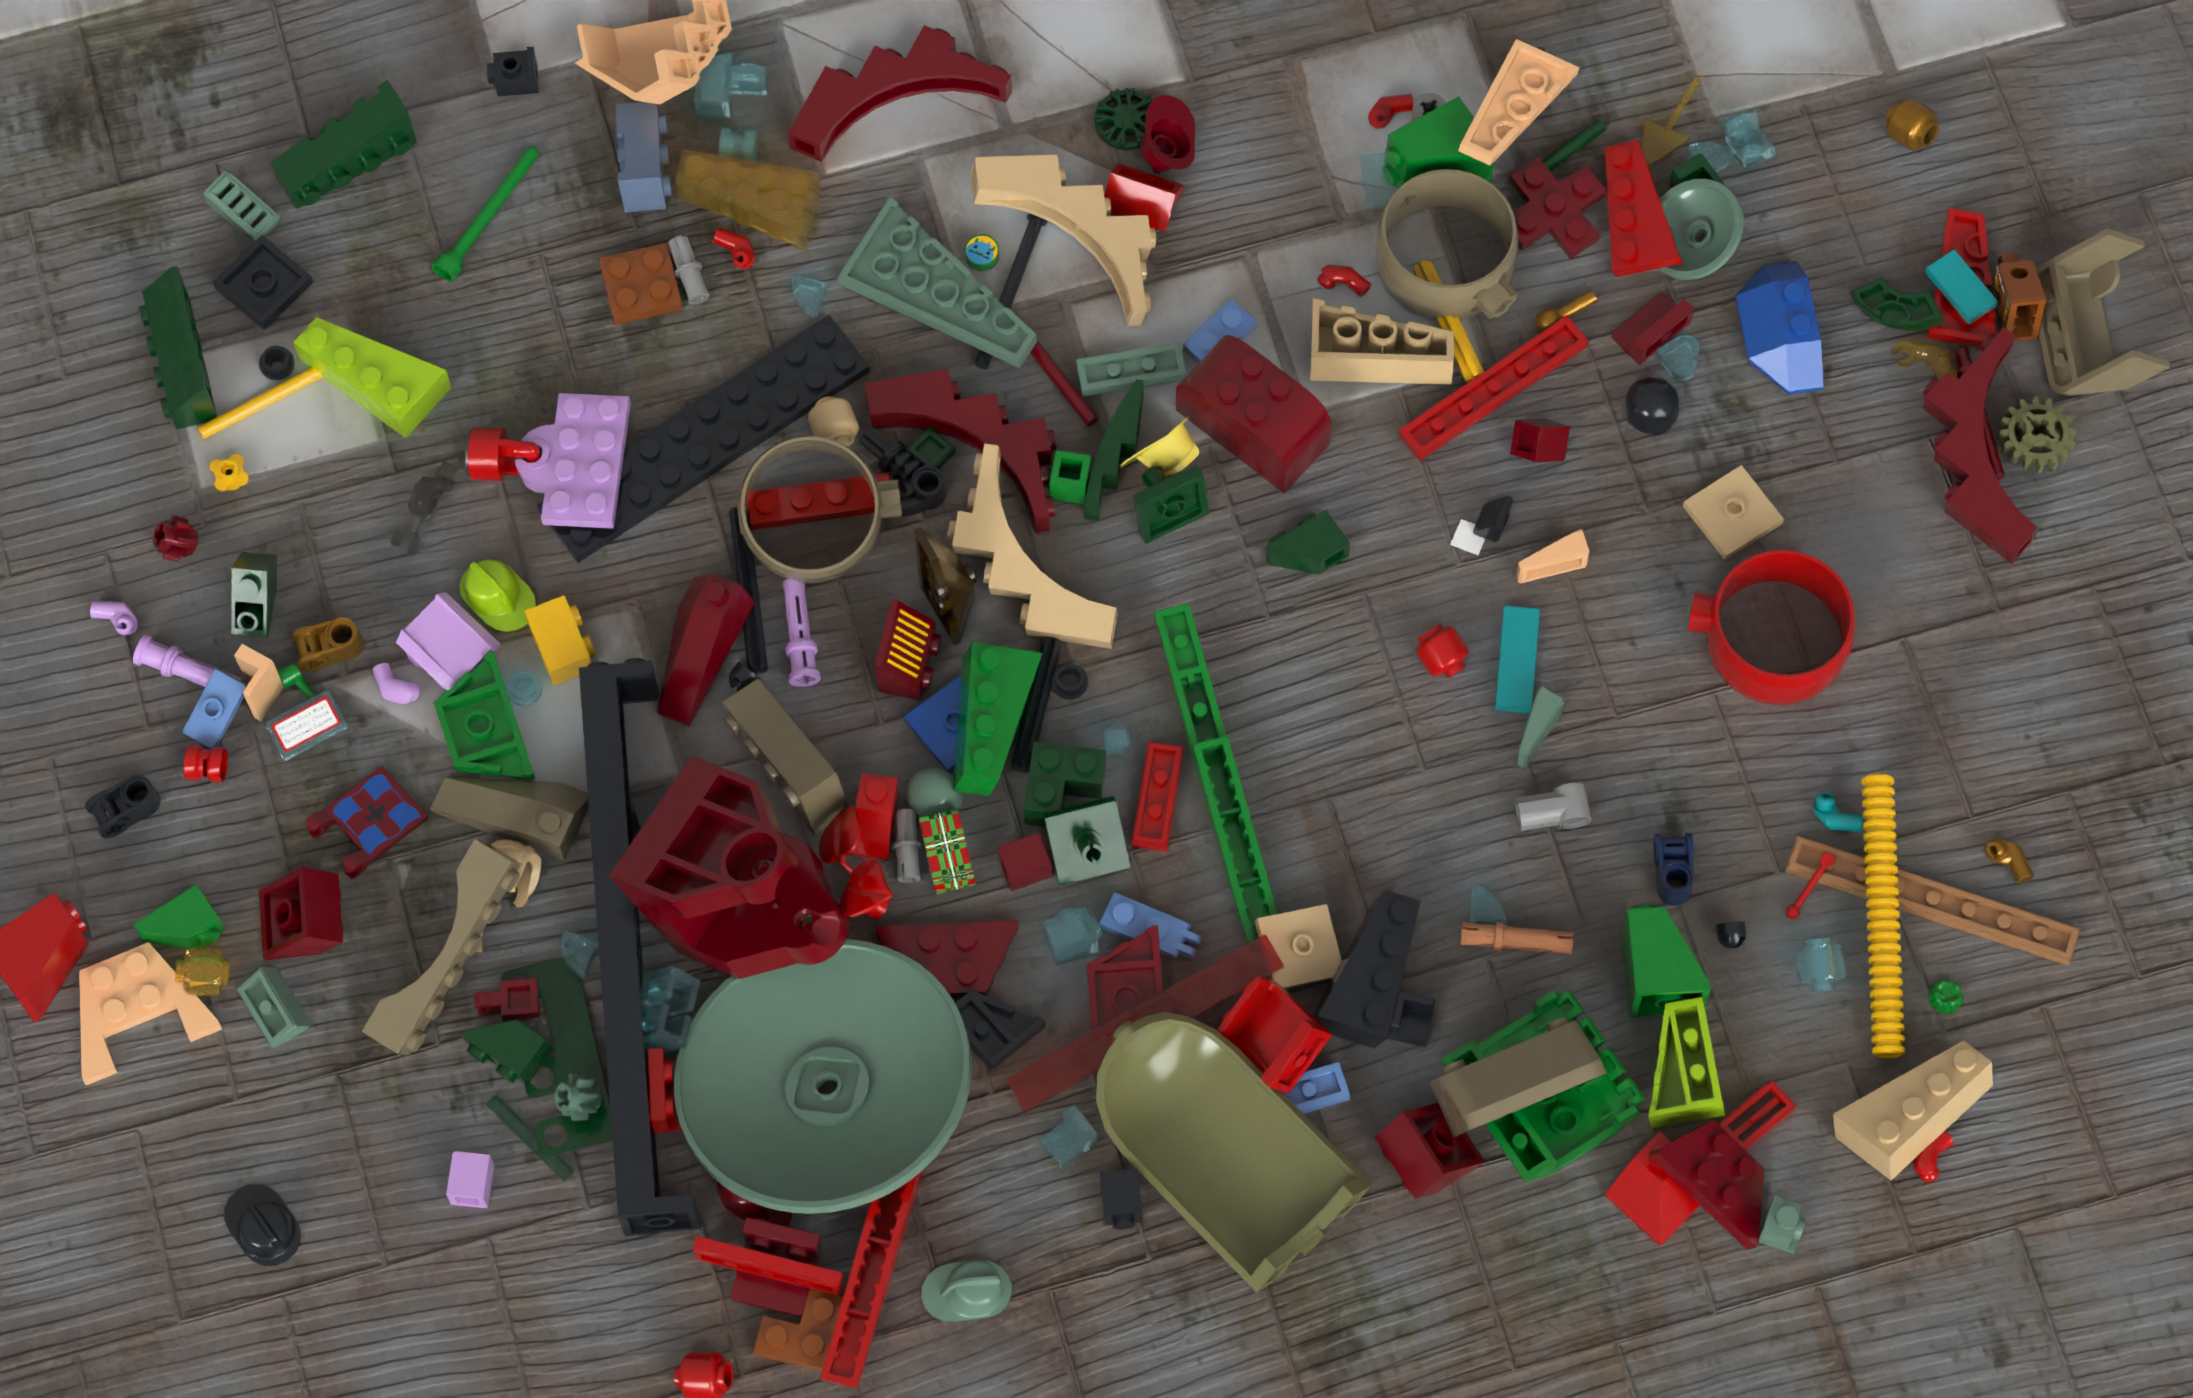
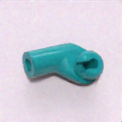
(1832, 817)

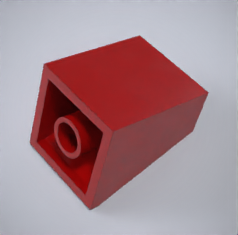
(41, 952)

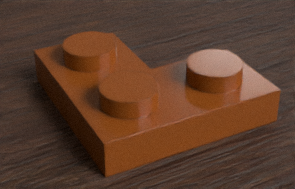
(805, 1342)

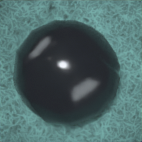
(1652, 405)

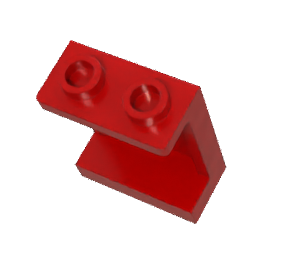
(1274, 1032)

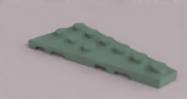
(924, 281)

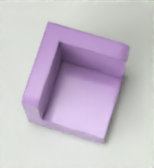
(470, 1179)

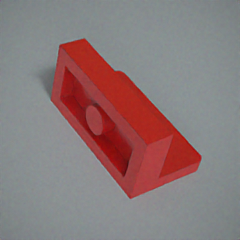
(1142, 193)

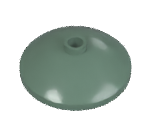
(1701, 209)

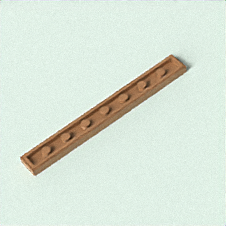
(1942, 903)

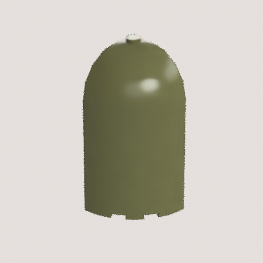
(1222, 1144)

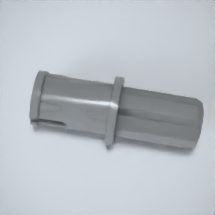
(688, 269)
(907, 846)

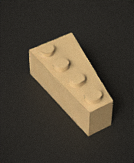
(1914, 1109)

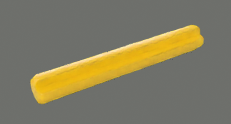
(1463, 350)

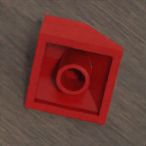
(1651, 1195)

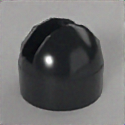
(741, 676)
(1731, 934)

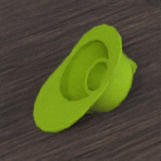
(496, 595)

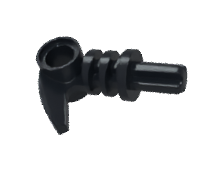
(910, 472)

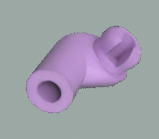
(118, 613)
(394, 689)

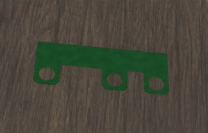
(574, 1052)

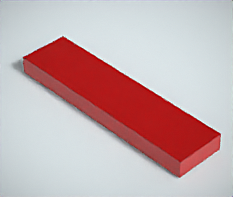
(768, 1266)

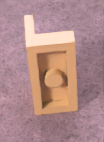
(262, 680)

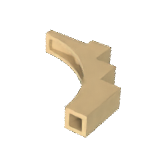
(1039, 188)
(1012, 573)

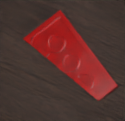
(1967, 236)

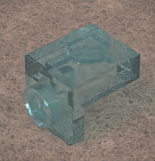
(1747, 139)

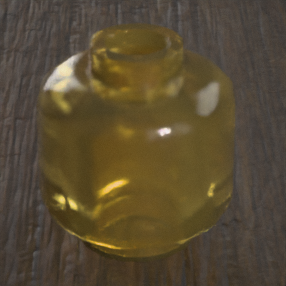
(203, 972)

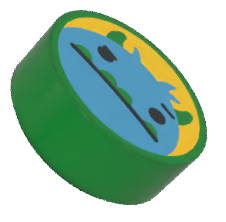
(982, 252)

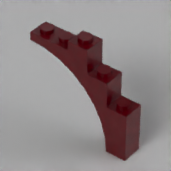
(887, 76)
(935, 402)
(1980, 500)

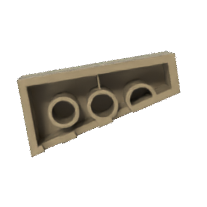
(785, 755)

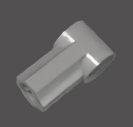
(1563, 807)

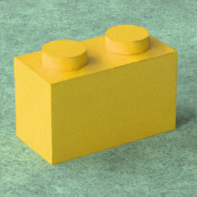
(559, 639)

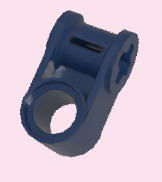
(1674, 861)

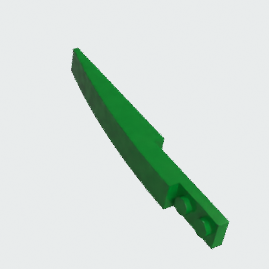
(1215, 767)

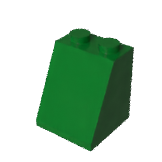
(1432, 145)
(1658, 962)

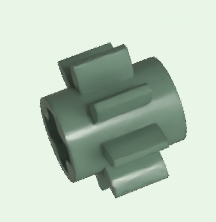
(578, 1097)

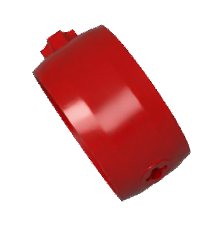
(1775, 567)

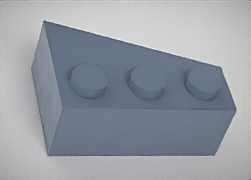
(642, 156)

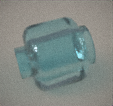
(1820, 963)

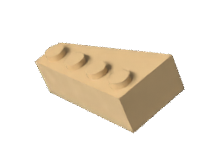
(1376, 349)

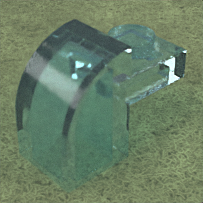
(723, 79)

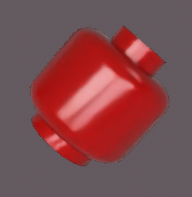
(1442, 651)
(704, 1375)

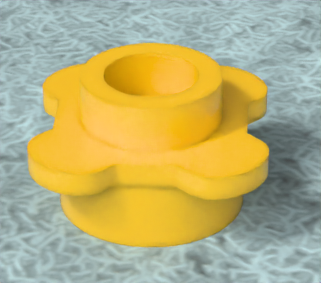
(229, 482)

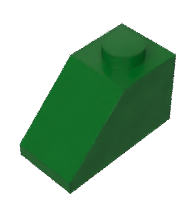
(182, 922)

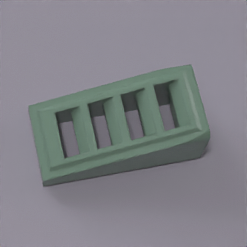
(225, 191)
(1542, 718)

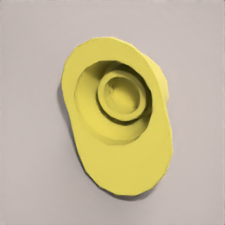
(1170, 452)

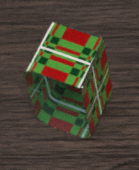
(946, 851)

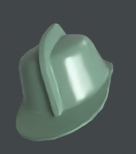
(966, 1290)

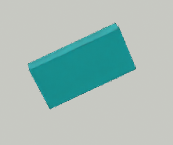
(1961, 287)

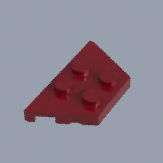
(955, 953)
(1124, 977)
(1718, 1177)

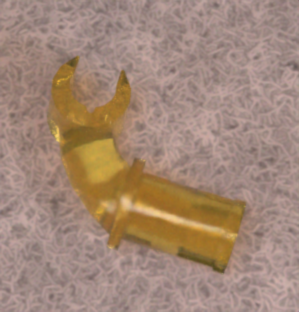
(1934, 356)

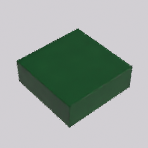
(931, 449)

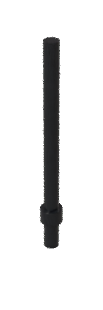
(1016, 273)

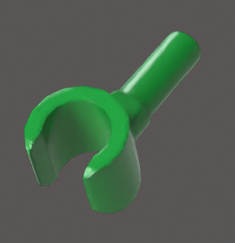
(291, 675)

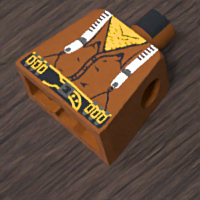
(2015, 286)

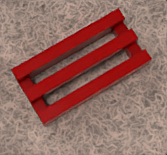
(1780, 1097)

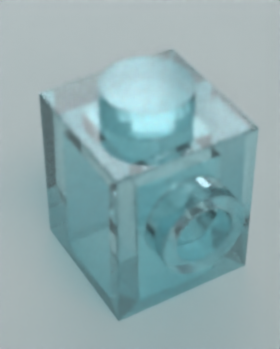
(1072, 934)

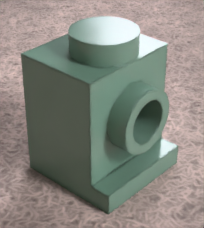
(1783, 1225)

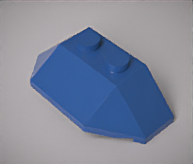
(1782, 327)

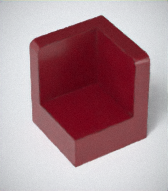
(1539, 440)
(1024, 862)

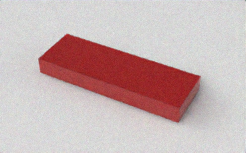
(1157, 796)

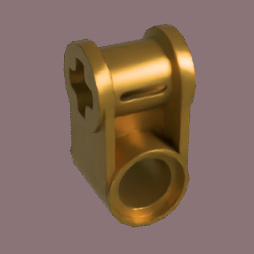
(324, 646)

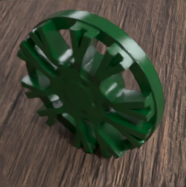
(1125, 118)

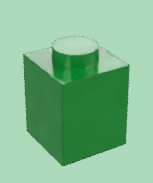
(1070, 477)

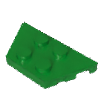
(482, 725)

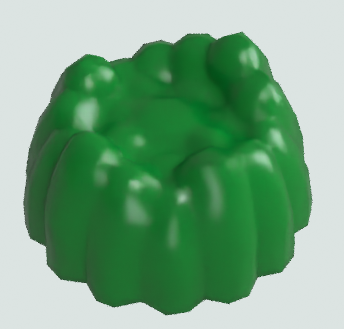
(1945, 996)

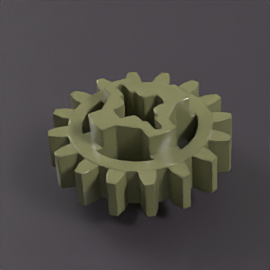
(2034, 420)

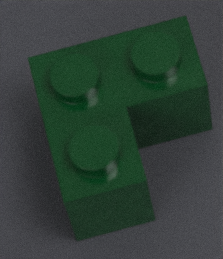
(1061, 772)

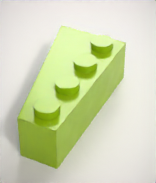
(377, 377)

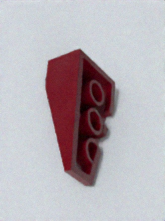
(700, 642)

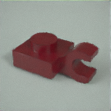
(515, 1000)

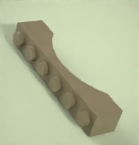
(481, 881)

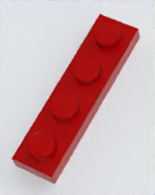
(811, 502)

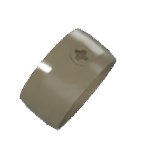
(1431, 300)
(885, 497)

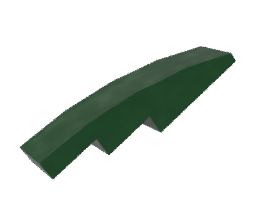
(1118, 442)

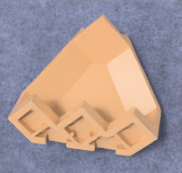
(655, 57)

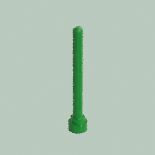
(448, 264)

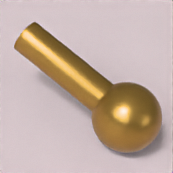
(1550, 316)

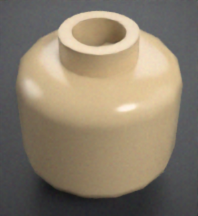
(834, 420)

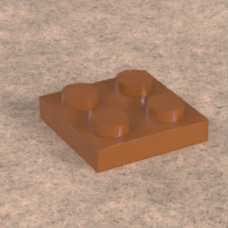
(640, 283)

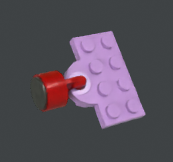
(569, 461)

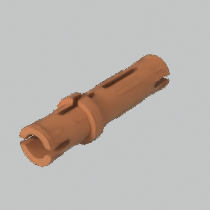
(1511, 937)

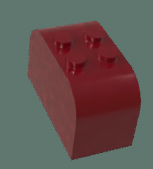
(1255, 411)

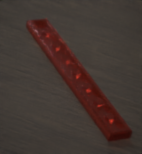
(1186, 998)

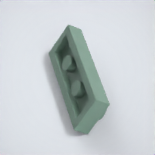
(1121, 369)

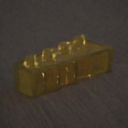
(752, 193)

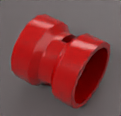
(205, 763)

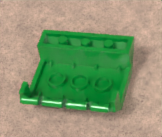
(1568, 1124)

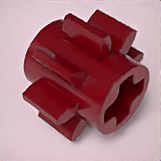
(175, 538)

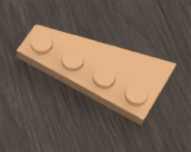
(1516, 97)

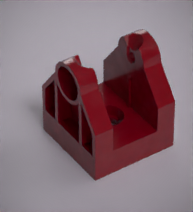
(728, 880)

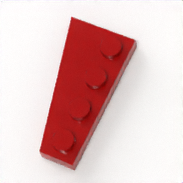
(1637, 220)

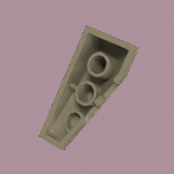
(521, 811)

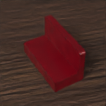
(1652, 327)

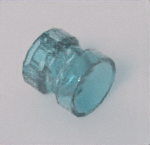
(735, 145)

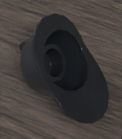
(262, 1225)

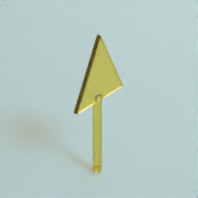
(1661, 140)

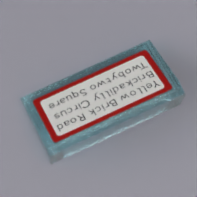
(306, 725)

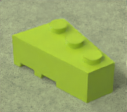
(1686, 1068)

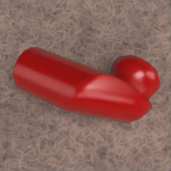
(1387, 107)

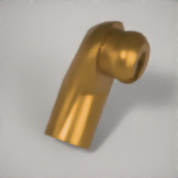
(2011, 856)

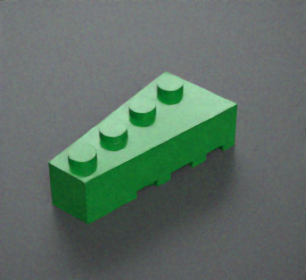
(990, 707)

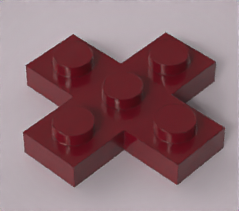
(1556, 206)

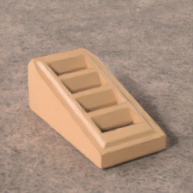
(1559, 557)

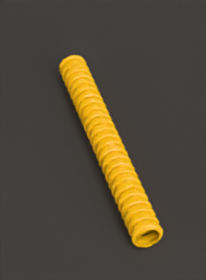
(1883, 915)

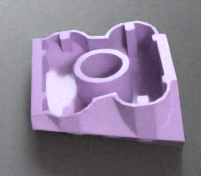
(446, 641)

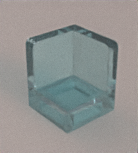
(1069, 1138)

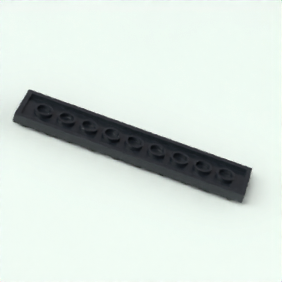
(724, 427)

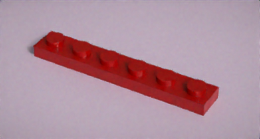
(1493, 388)

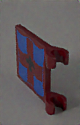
(372, 816)

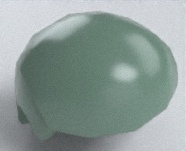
(932, 792)

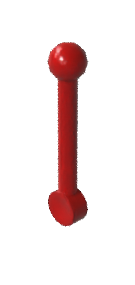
(1827, 860)

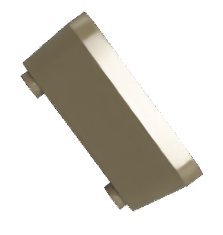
(2074, 321)
(1516, 1076)

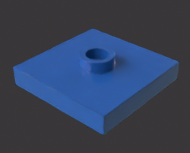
(937, 723)

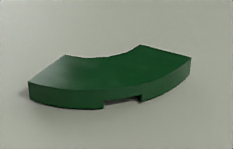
(1897, 308)

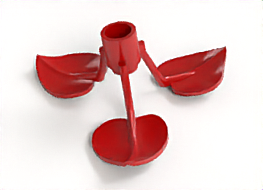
(867, 886)

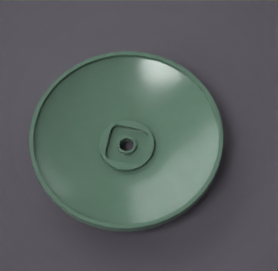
(775, 1037)

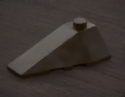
(945, 583)

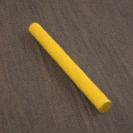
(259, 402)

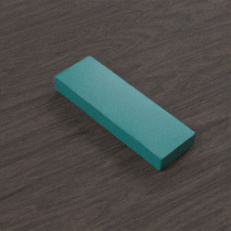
(1517, 659)

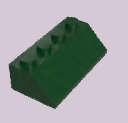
(178, 351)

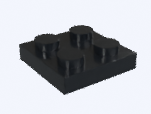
(262, 282)

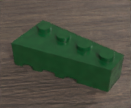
(346, 148)

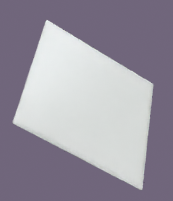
(1466, 539)

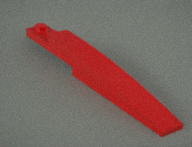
(868, 1284)

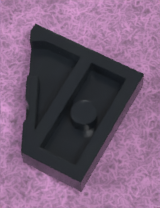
(995, 1027)

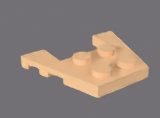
(125, 994)

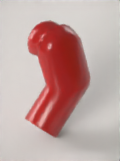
(739, 246)
(1345, 275)
(1927, 1160)

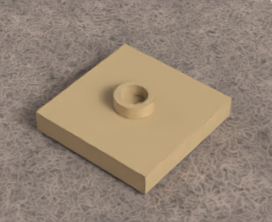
(1733, 512)
(1304, 945)

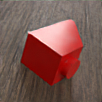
(876, 810)

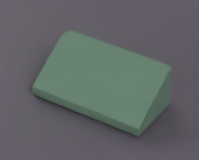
(273, 1006)

